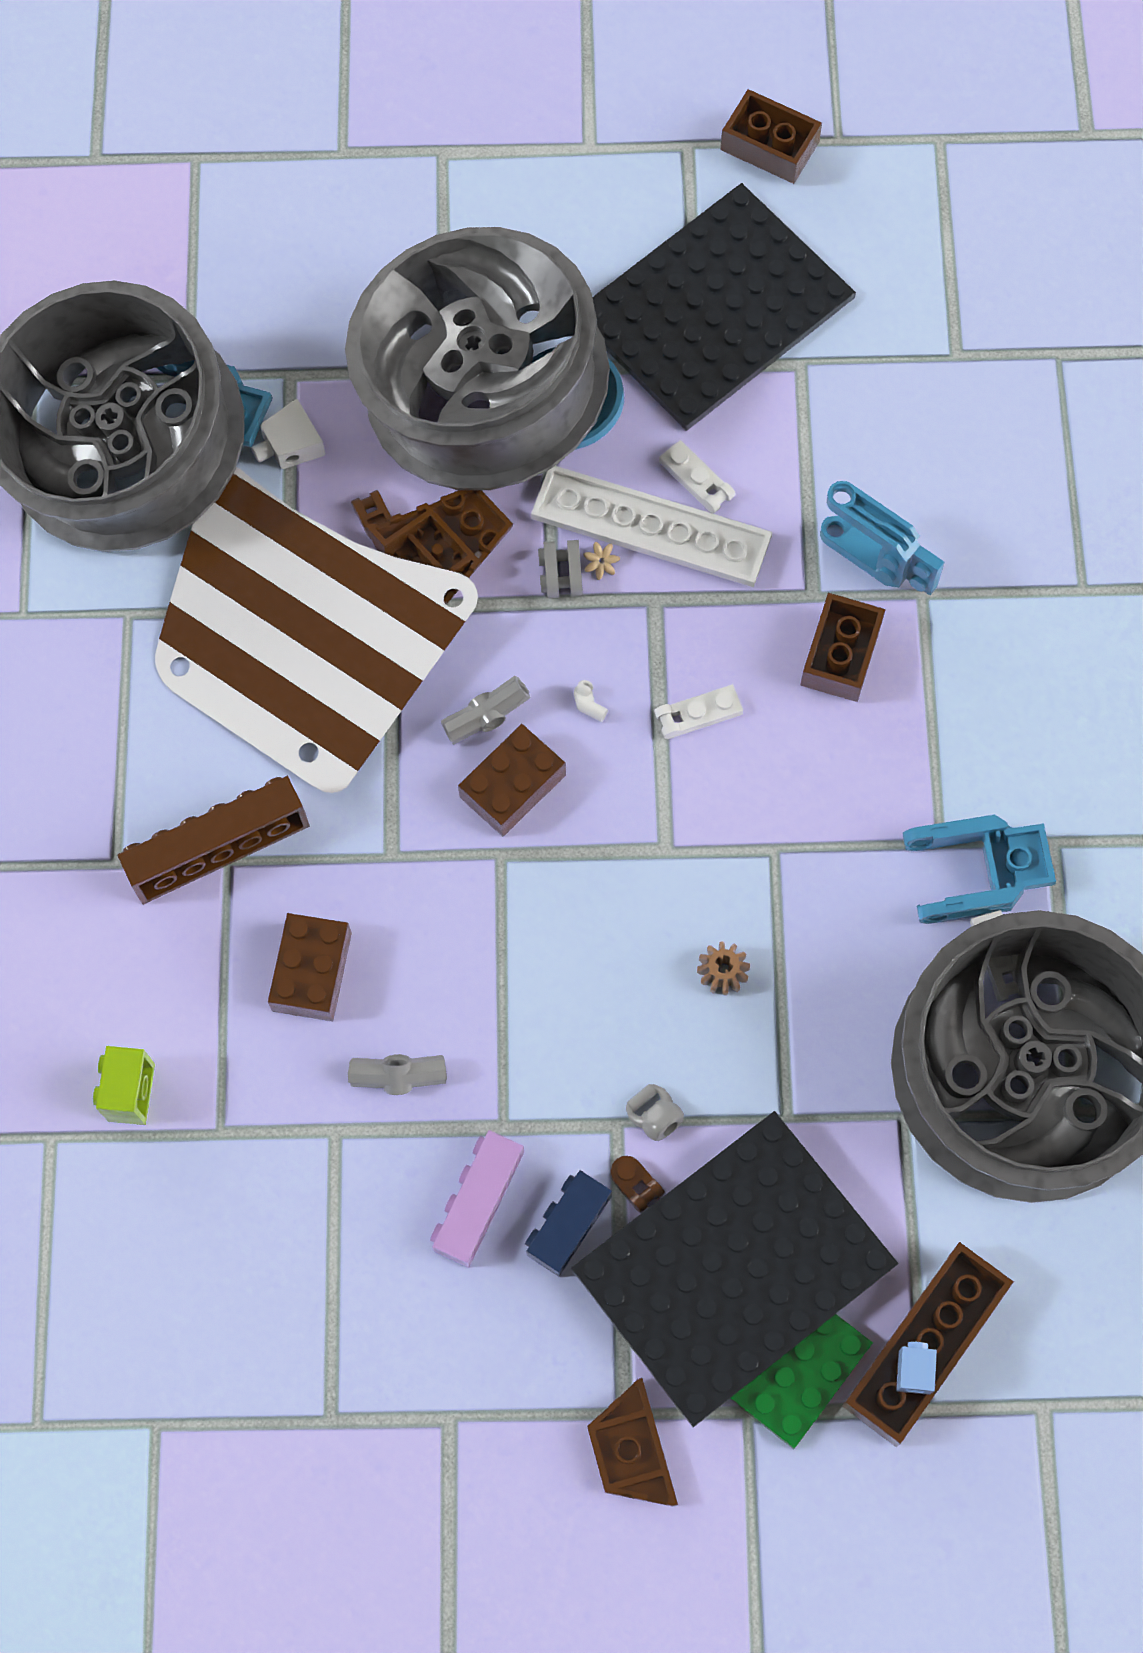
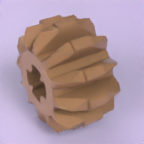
(716, 958)

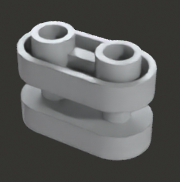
(551, 582)

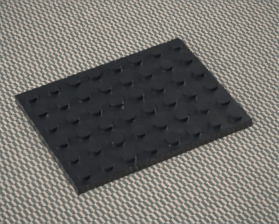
(716, 305)
(734, 1268)

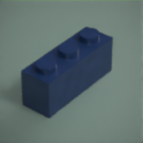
(568, 1222)

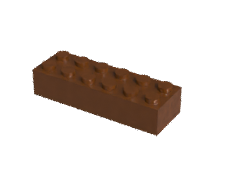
(213, 839)
(947, 1320)

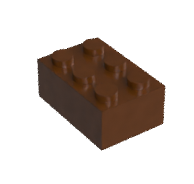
(770, 136)
(842, 647)
(512, 780)
(310, 967)

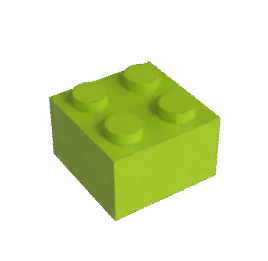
(124, 1085)

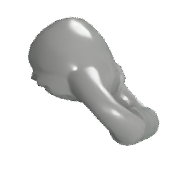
(659, 1119)

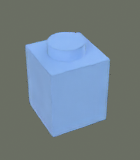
(916, 1368)

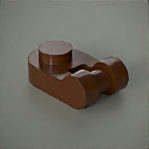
(378, 516)
(627, 1174)

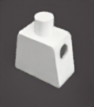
(289, 438)

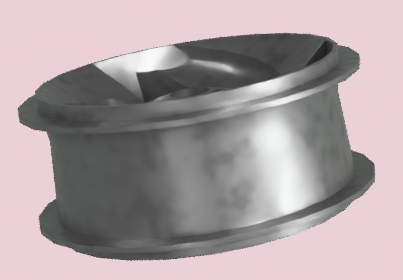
(473, 294)
(115, 335)
(946, 1025)

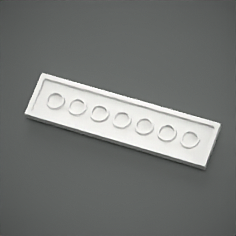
(652, 525)

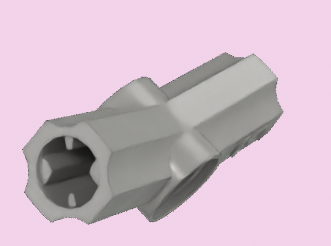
(486, 710)
(397, 1073)

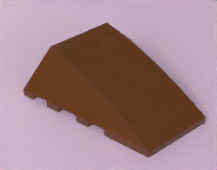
(445, 534)

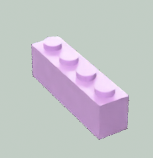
(477, 1199)

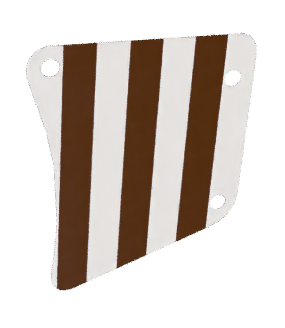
(302, 632)

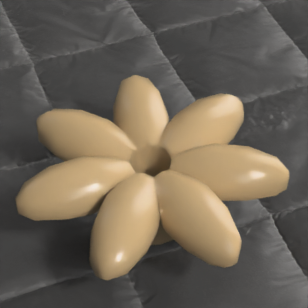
(606, 560)

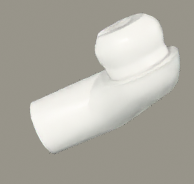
(585, 701)

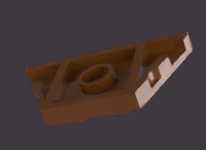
(631, 1450)

